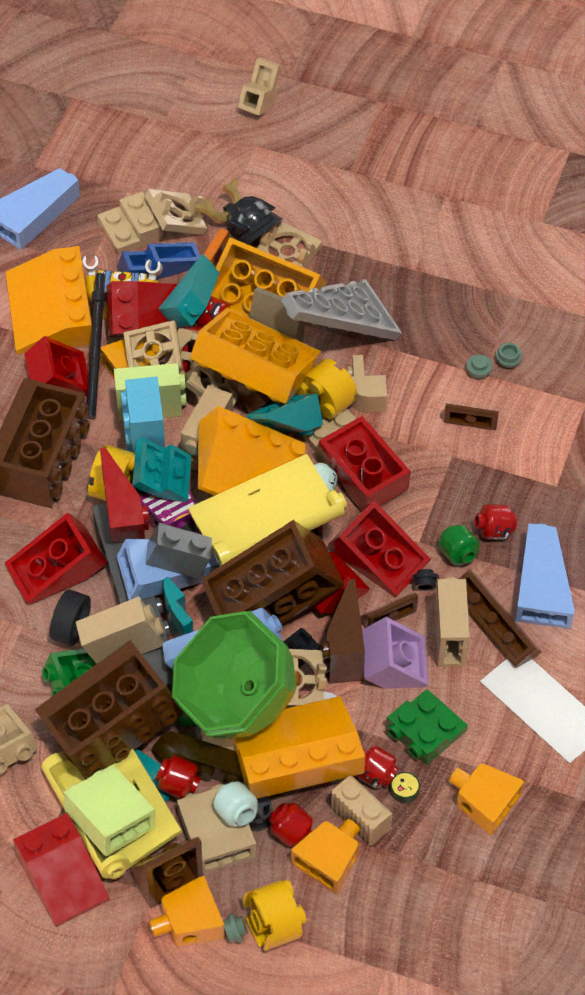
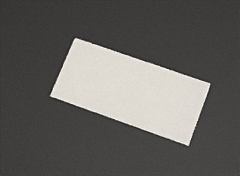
(541, 705)

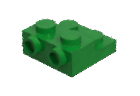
(66, 667)
(425, 726)

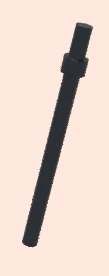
(98, 300)

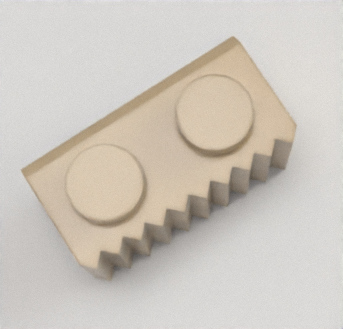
(359, 805)

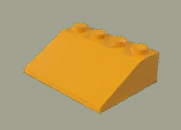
(246, 267)
(49, 300)
(254, 355)
(238, 450)
(301, 749)

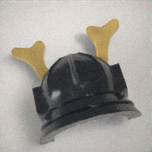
(245, 216)

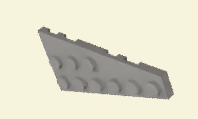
(343, 307)

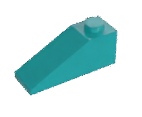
(191, 294)
(298, 415)

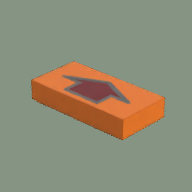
(217, 246)

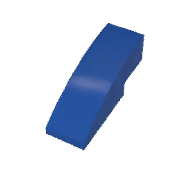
(173, 257)

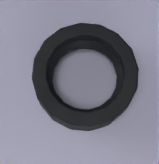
(69, 609)

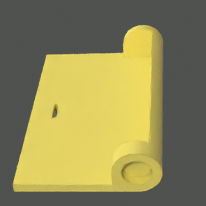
(265, 504)
(63, 774)

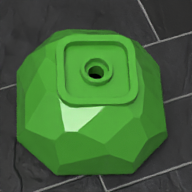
(220, 668)

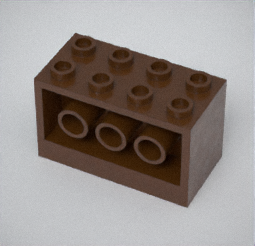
(40, 441)
(277, 574)
(109, 710)

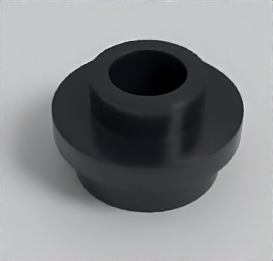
(425, 580)

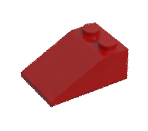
(135, 305)
(365, 463)
(124, 507)
(379, 549)
(55, 560)
(60, 869)

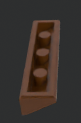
(498, 622)

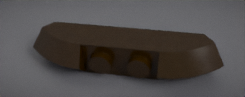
(212, 760)

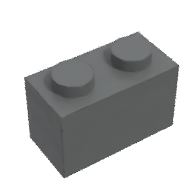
(178, 551)

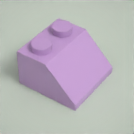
(394, 655)

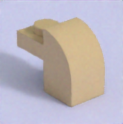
(262, 90)
(370, 389)

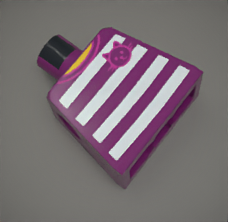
(170, 512)

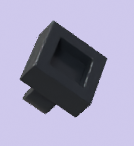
(301, 640)

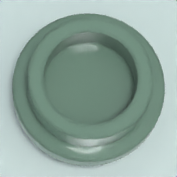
(509, 355)
(479, 366)
(235, 928)

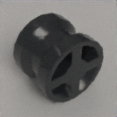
(264, 812)

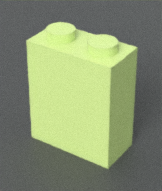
(170, 386)
(109, 810)

